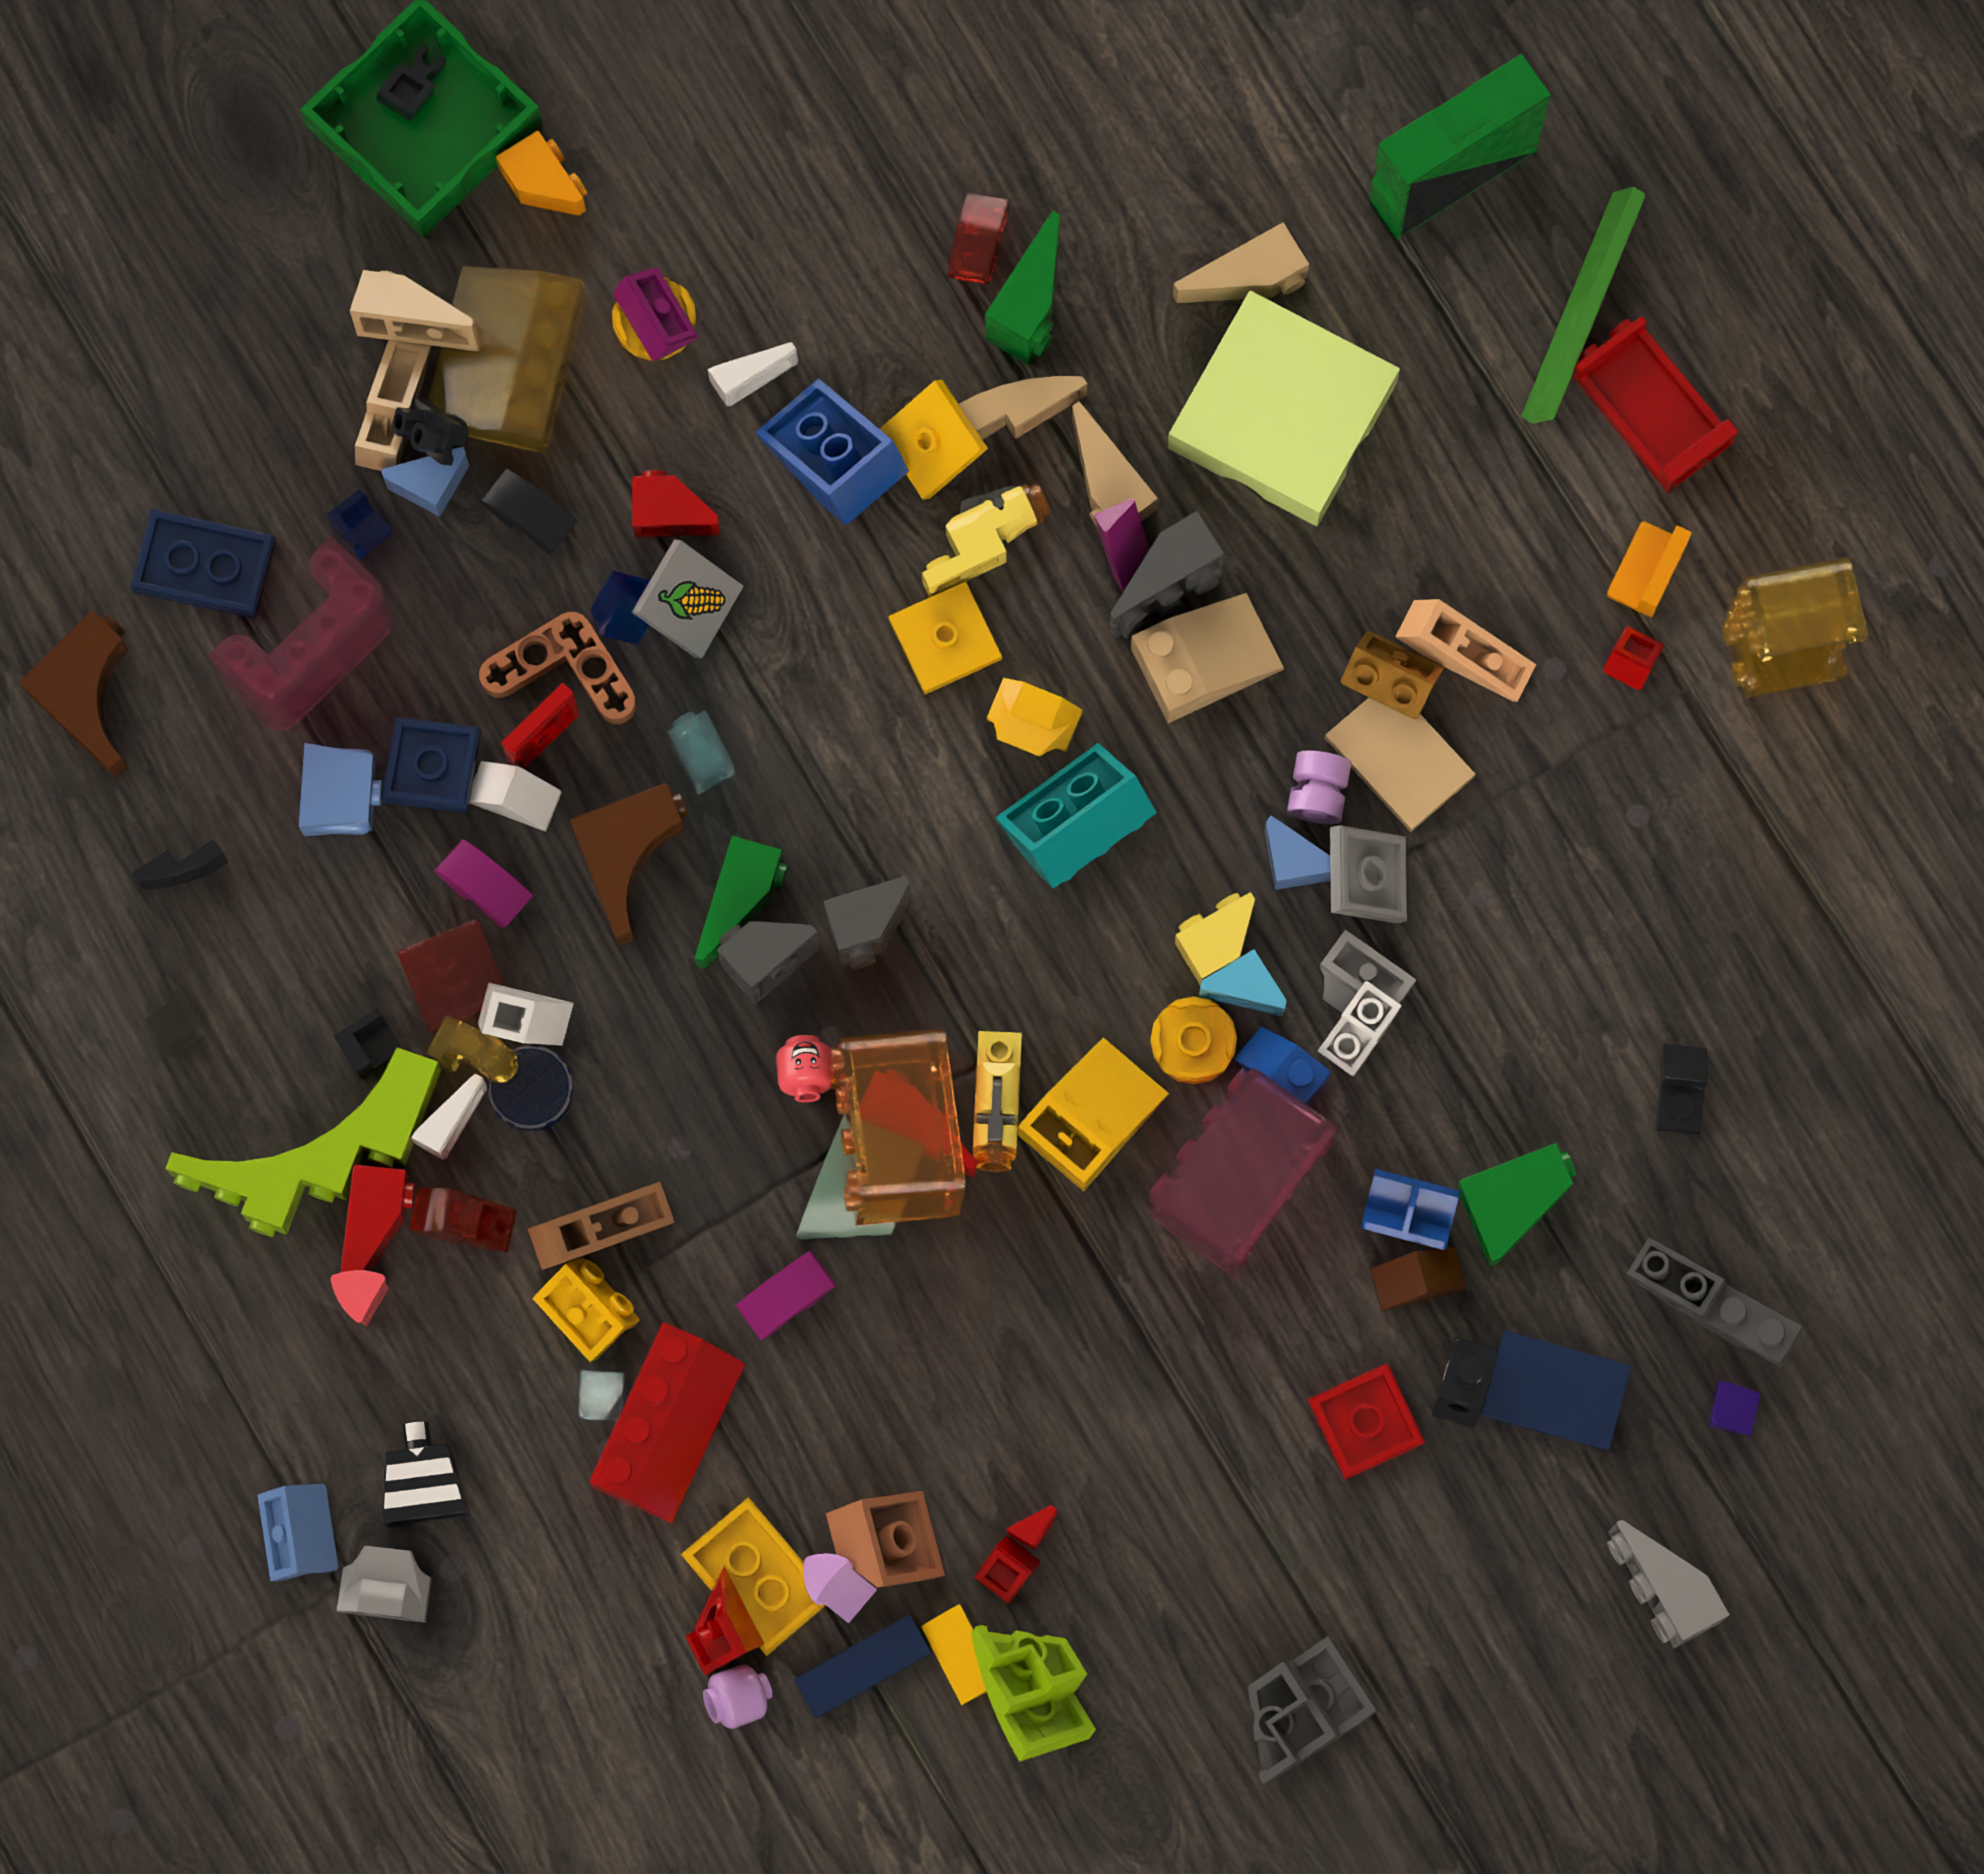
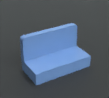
(297, 1531)

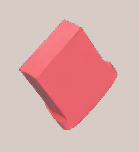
(359, 1293)

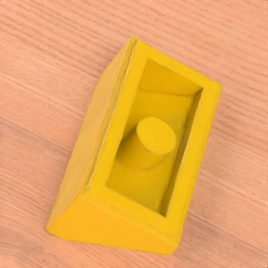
(954, 1648)

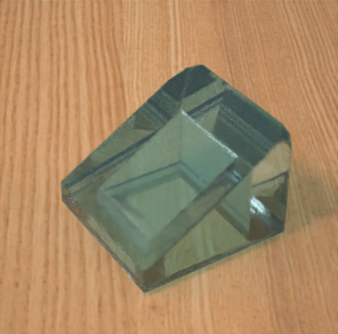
(601, 1395)

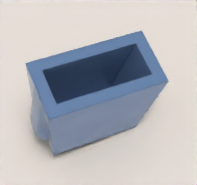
(338, 791)

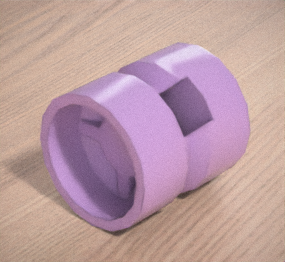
(1319, 786)

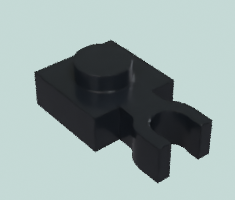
(410, 88)

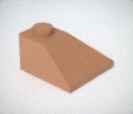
(887, 1539)

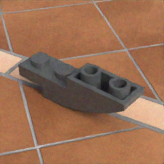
(1714, 1303)

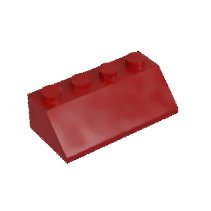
(667, 1423)

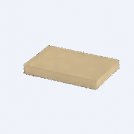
(1400, 760)

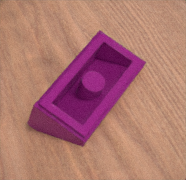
(654, 313)
(1122, 540)

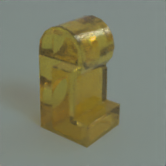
(466, 1044)

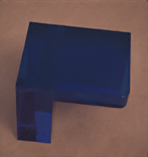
(358, 524)
(615, 605)

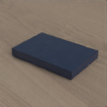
(203, 563)
(1556, 1390)

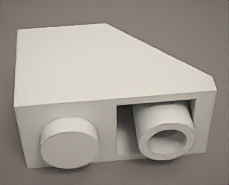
(524, 1016)

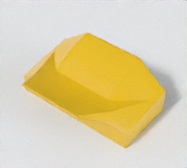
(1033, 718)

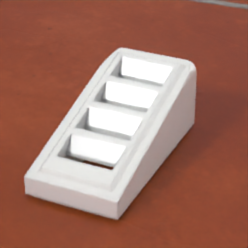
(747, 374)
(446, 1124)

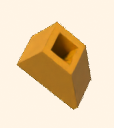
(538, 178)

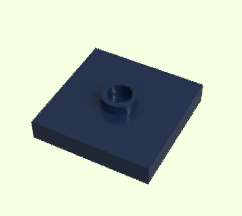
(431, 765)

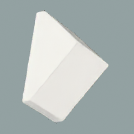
(514, 794)

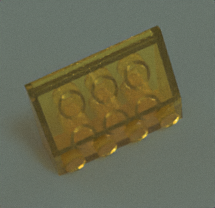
(526, 341)

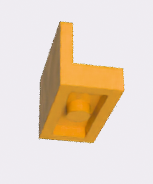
(1648, 567)

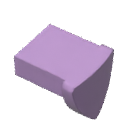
(835, 1583)

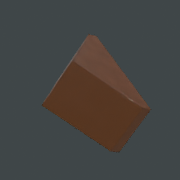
(1418, 1277)

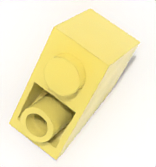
(1216, 939)

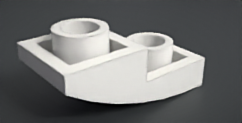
(1360, 1028)

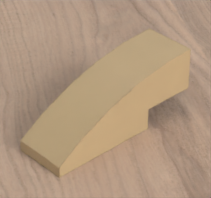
(395, 385)
(1022, 404)

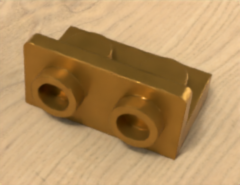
(1391, 674)

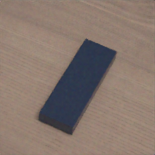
(862, 1666)

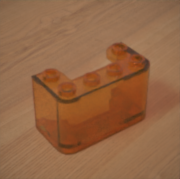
(898, 1126)

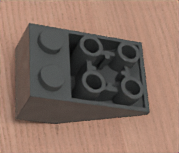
(1178, 564)

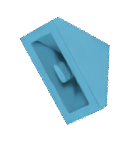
(1245, 985)

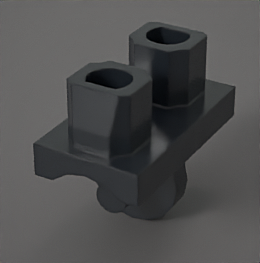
(430, 430)

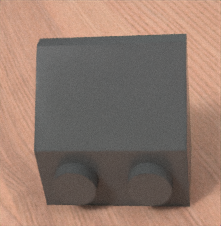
(866, 920)
(765, 954)

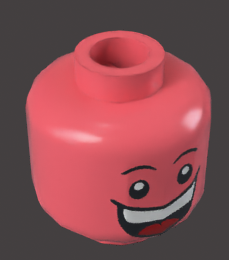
(804, 1068)

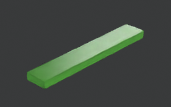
(1583, 305)

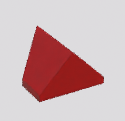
(723, 1628)

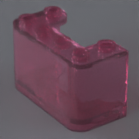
(318, 652)
(1241, 1169)

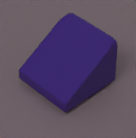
(1734, 1408)

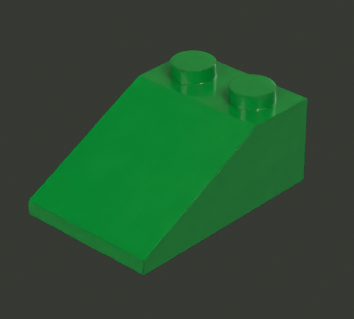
(1023, 309)

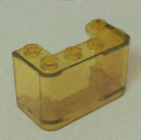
(1792, 627)

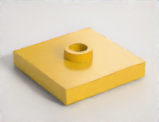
(934, 439)
(945, 638)

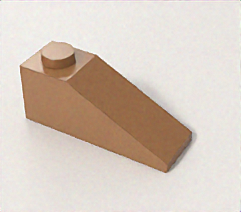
(601, 1225)

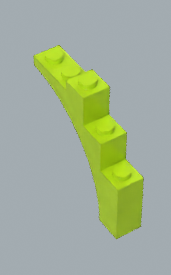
(325, 1165)

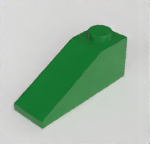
(741, 892)

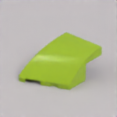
(1033, 1690)

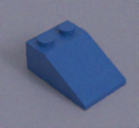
(833, 451)

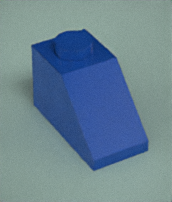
(1284, 1064)

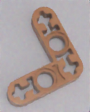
(560, 651)

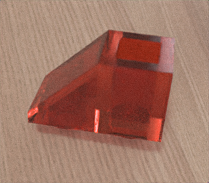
(462, 1219)

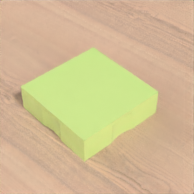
(1283, 407)

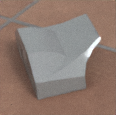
(1353, 963)
(385, 1585)

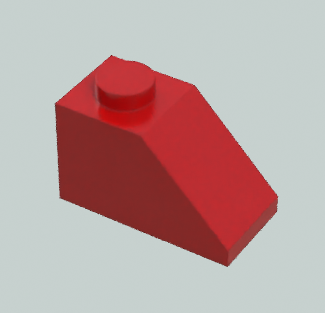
(669, 508)

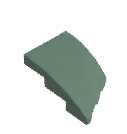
(826, 1210)

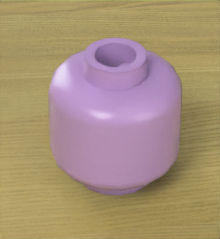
(737, 1696)

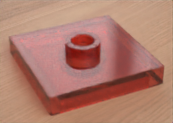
(450, 973)

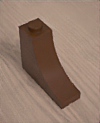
(73, 685)
(618, 843)

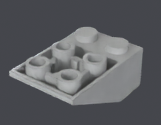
(1674, 1589)

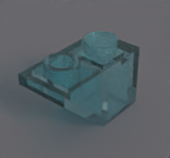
(700, 751)

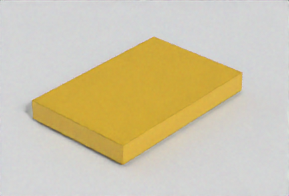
(762, 1570)

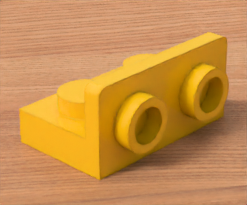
(586, 1307)

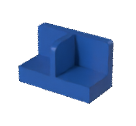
(1410, 1209)

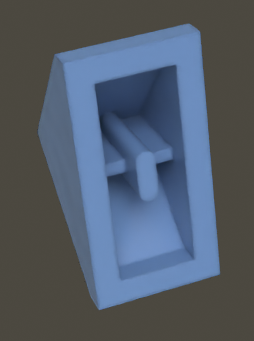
(427, 481)
(1294, 858)

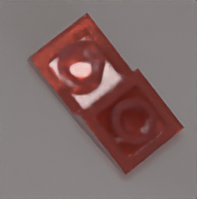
(977, 238)

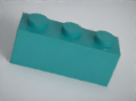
(1076, 815)

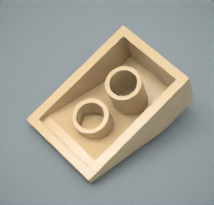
(1204, 655)

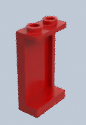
(1652, 404)

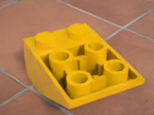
(1091, 1113)

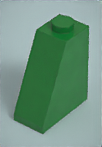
(1514, 1197)

